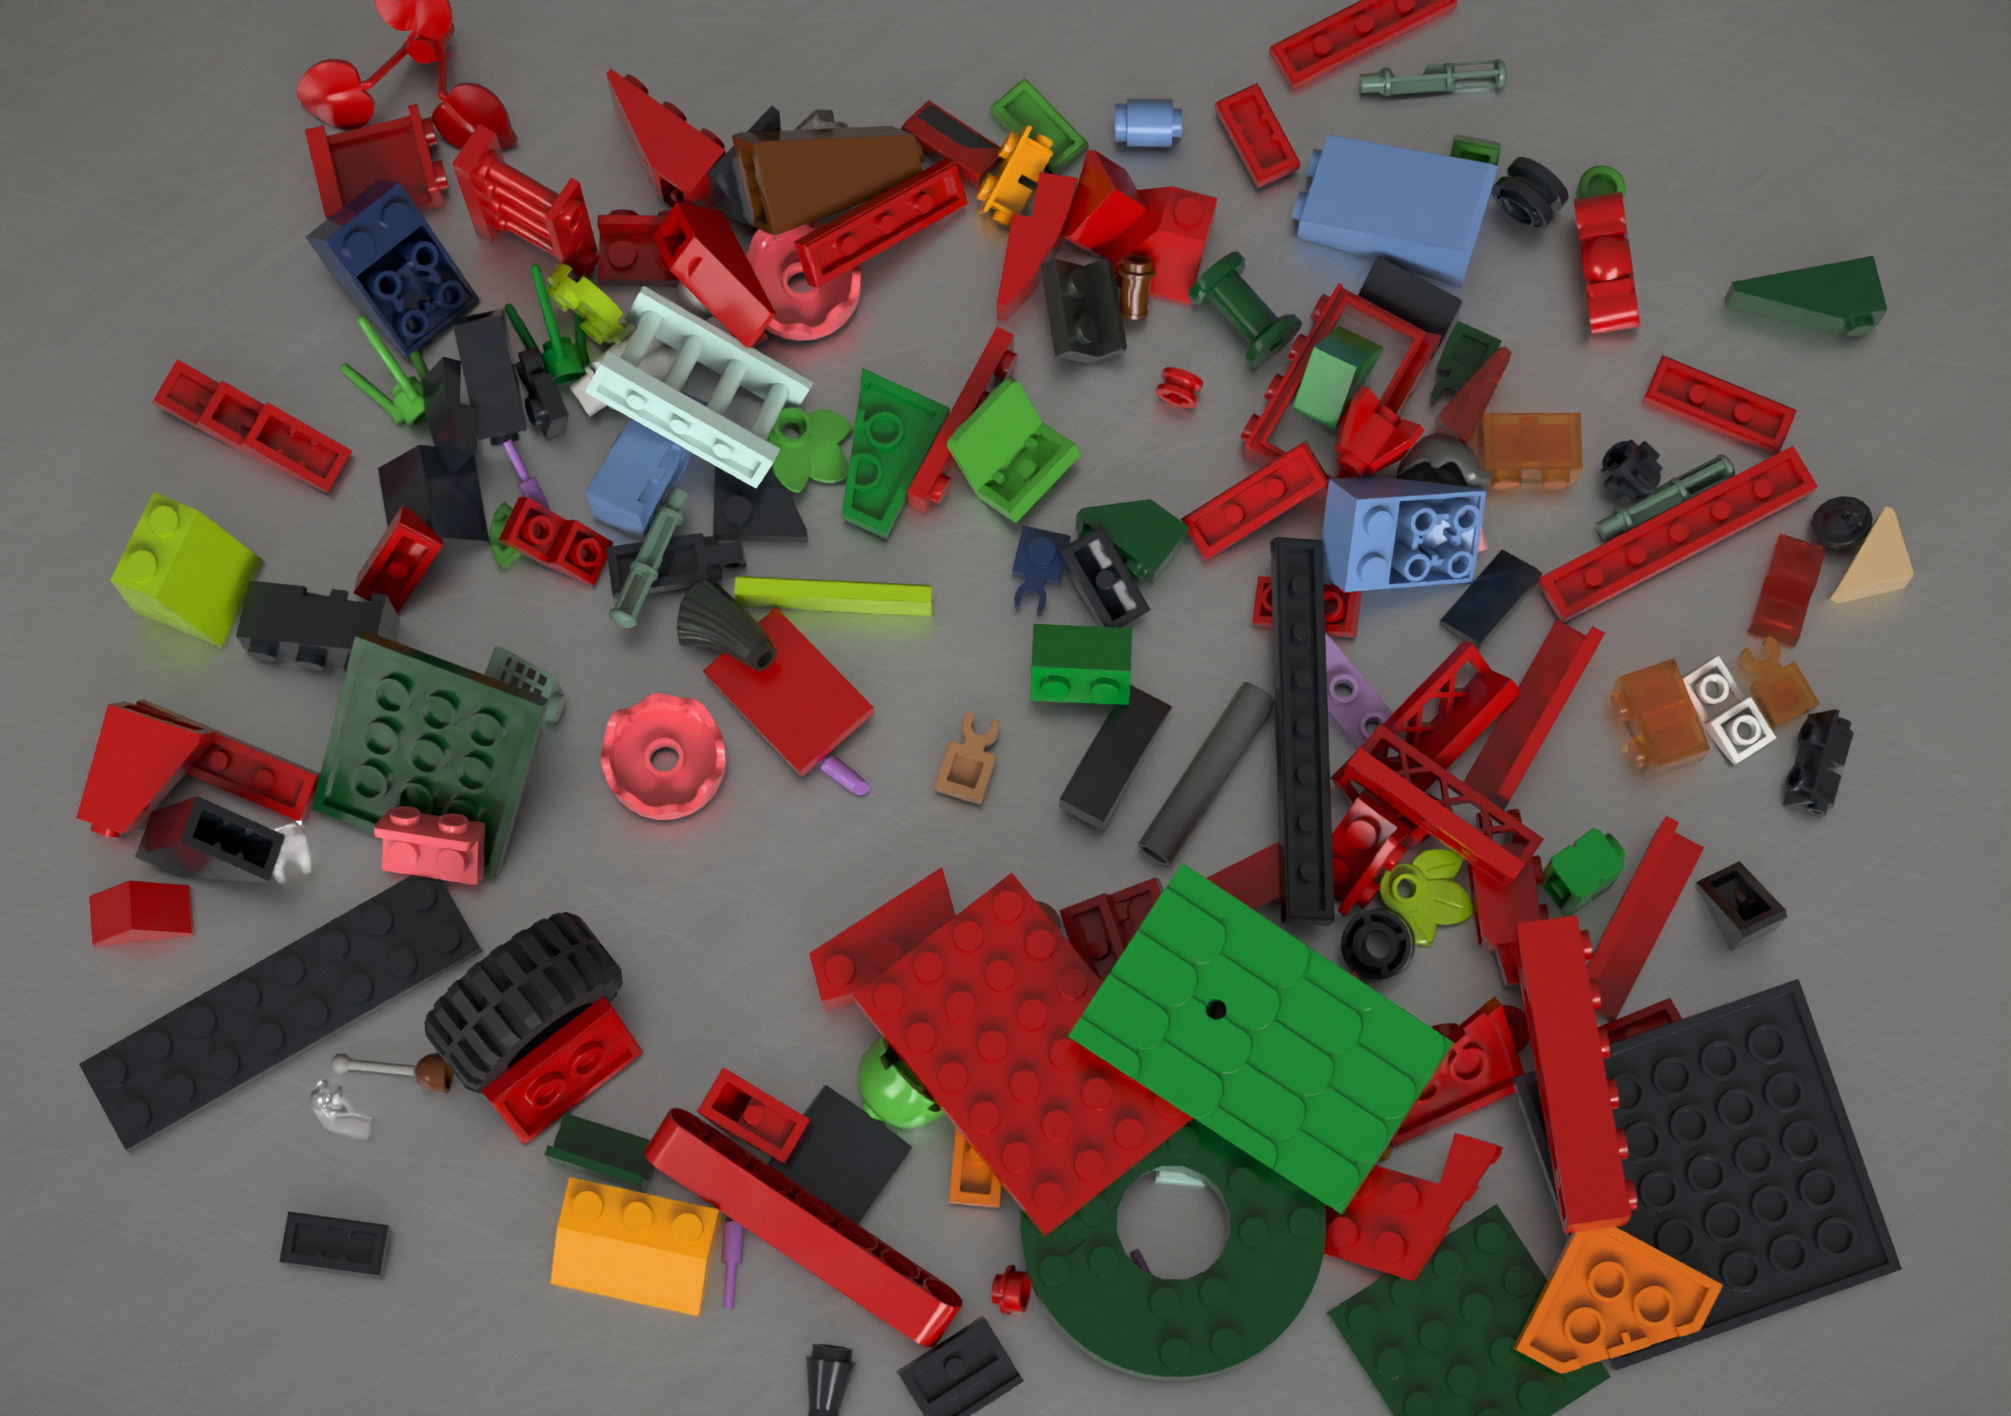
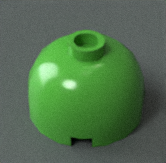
(892, 1091)

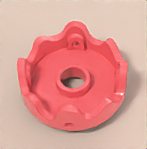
(800, 314)
(658, 723)

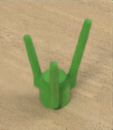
(408, 392)

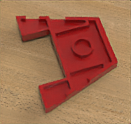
(1403, 1218)

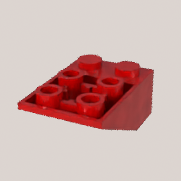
(667, 146)

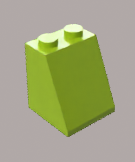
(185, 571)

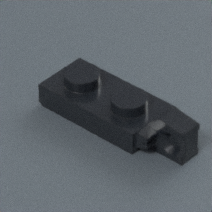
(683, 564)

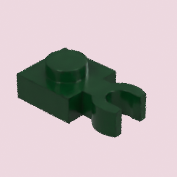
(1463, 356)

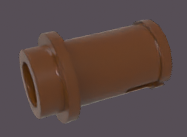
(1135, 286)

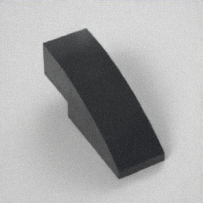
(1114, 758)

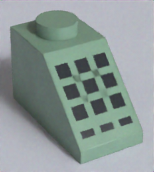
(527, 676)

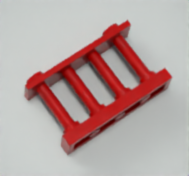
(510, 200)

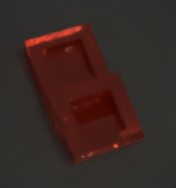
(1787, 589)

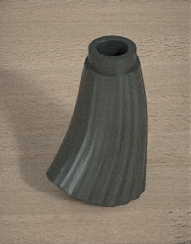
(717, 621)

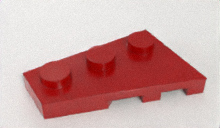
(1470, 1076)

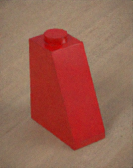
(137, 766)

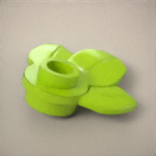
(1433, 893)

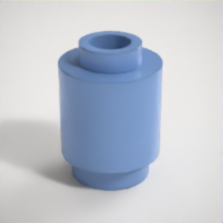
(1147, 122)

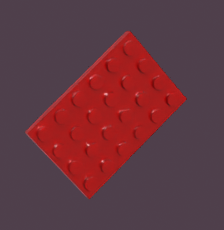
(986, 1033)

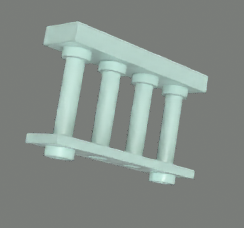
(681, 418)

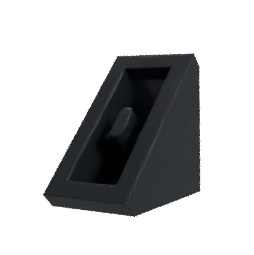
(1740, 905)

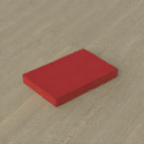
(797, 701)
(563, 1070)

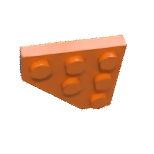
(1611, 1300)

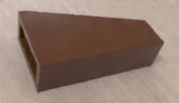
(818, 172)

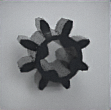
(1631, 469)

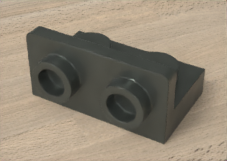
(1083, 310)

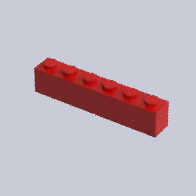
(1572, 1074)

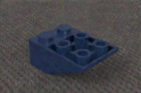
(393, 265)

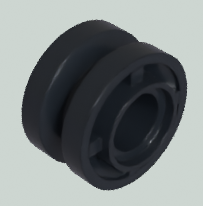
(1530, 193)
(1355, 948)

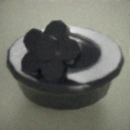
(1842, 522)

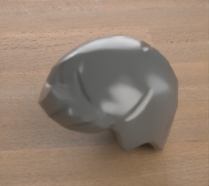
(1443, 461)

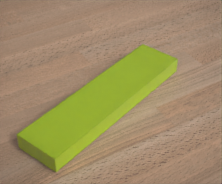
(834, 595)

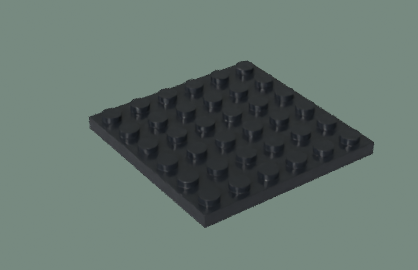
(1739, 1159)

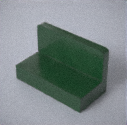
(601, 1153)

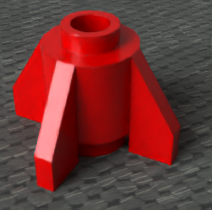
(1372, 435)

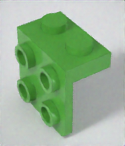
(1010, 451)

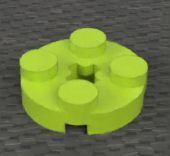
(589, 303)

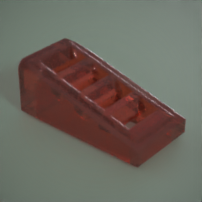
(1466, 408)

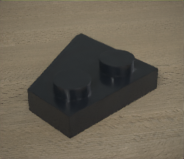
(755, 513)

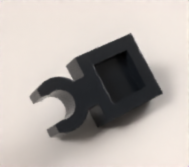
(544, 401)

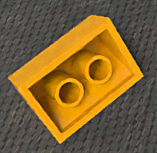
(635, 1246)

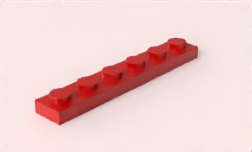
(1677, 534)

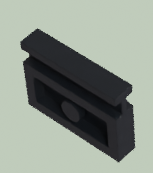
(961, 1373)

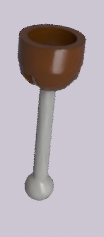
(430, 1072)

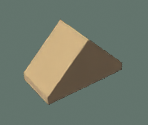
(1879, 563)

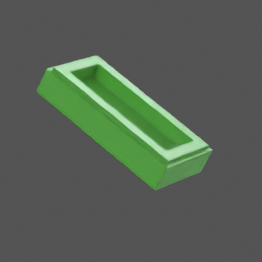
(1026, 106)

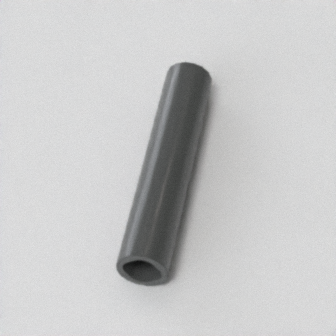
(1206, 773)

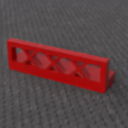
(1532, 712)
(1459, 721)
(1437, 815)
(1641, 915)

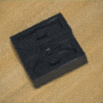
(843, 1155)

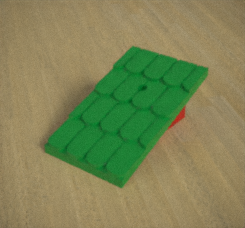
(1301, 1066)

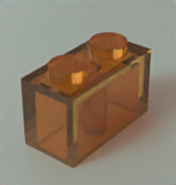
(1530, 449)
(1659, 719)

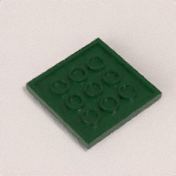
(429, 741)
(1453, 1331)

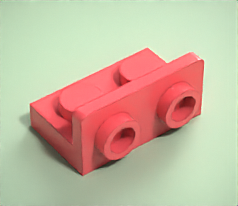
(432, 845)

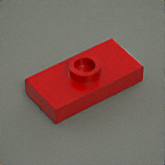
(1257, 135)

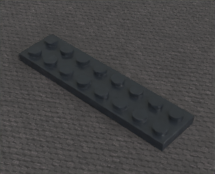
(279, 1009)

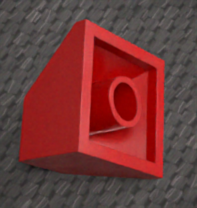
(1173, 235)

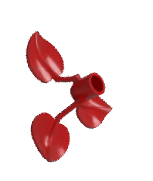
(340, 98)

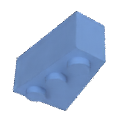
(636, 478)

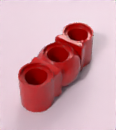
(1607, 263)

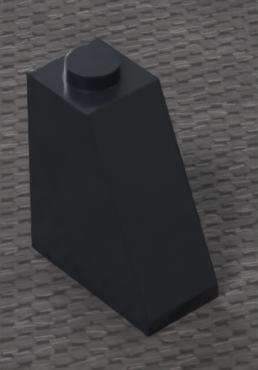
(491, 375)
(209, 843)

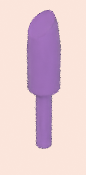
(529, 486)
(844, 774)
(731, 1254)

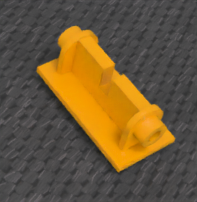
(1020, 158)

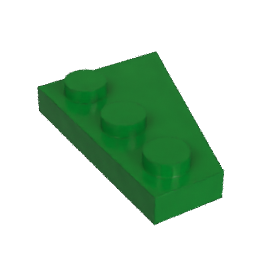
(888, 448)

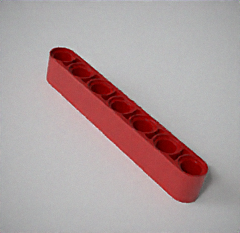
(803, 1227)

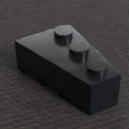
(309, 625)

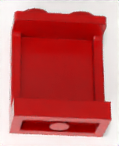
(387, 151)

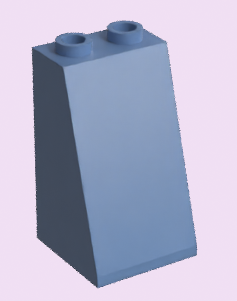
(1395, 205)

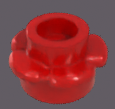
(1011, 1290)

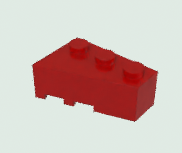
(880, 940)

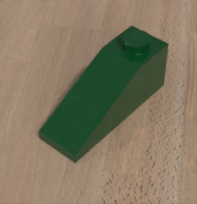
(1821, 298)

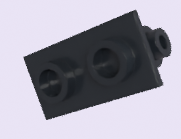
(1822, 741)

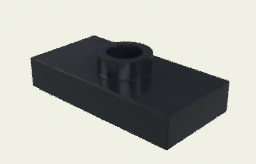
(335, 1244)

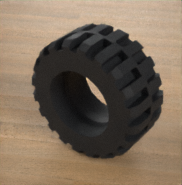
(520, 998)

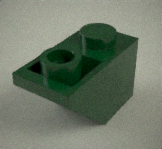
(1141, 533)

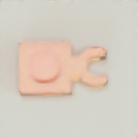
(1780, 690)

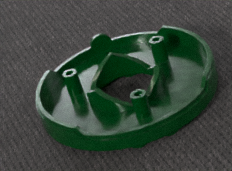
(1192, 1323)

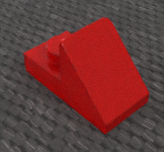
(752, 1116)

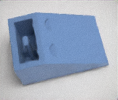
(1400, 533)

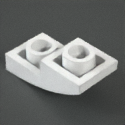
(1724, 711)

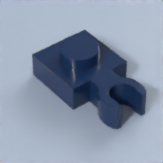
(1038, 564)

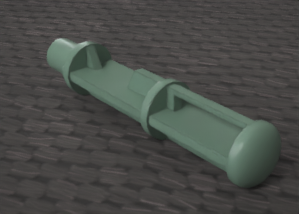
(1434, 78)
(1667, 496)
(648, 559)

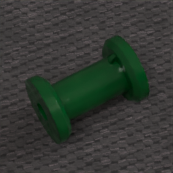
(1244, 309)

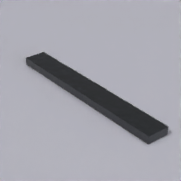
(1302, 732)

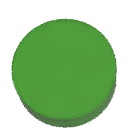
(1600, 181)

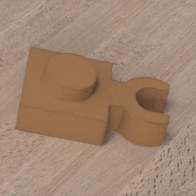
(967, 766)

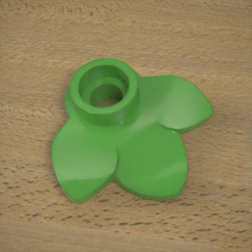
(815, 449)

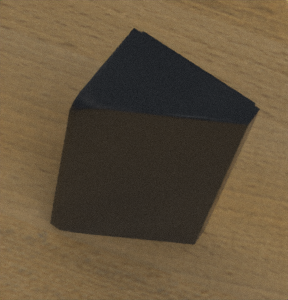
(1410, 298)
(1103, 579)
(1491, 599)

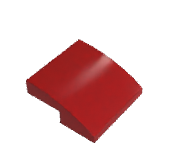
(1106, 923)

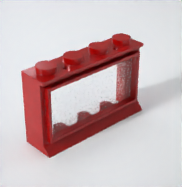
(1391, 379)

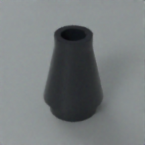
(828, 1378)

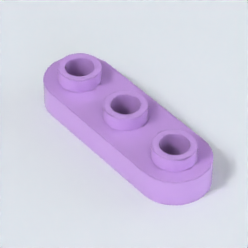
(1360, 707)

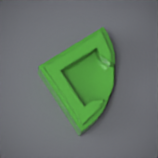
(501, 552)

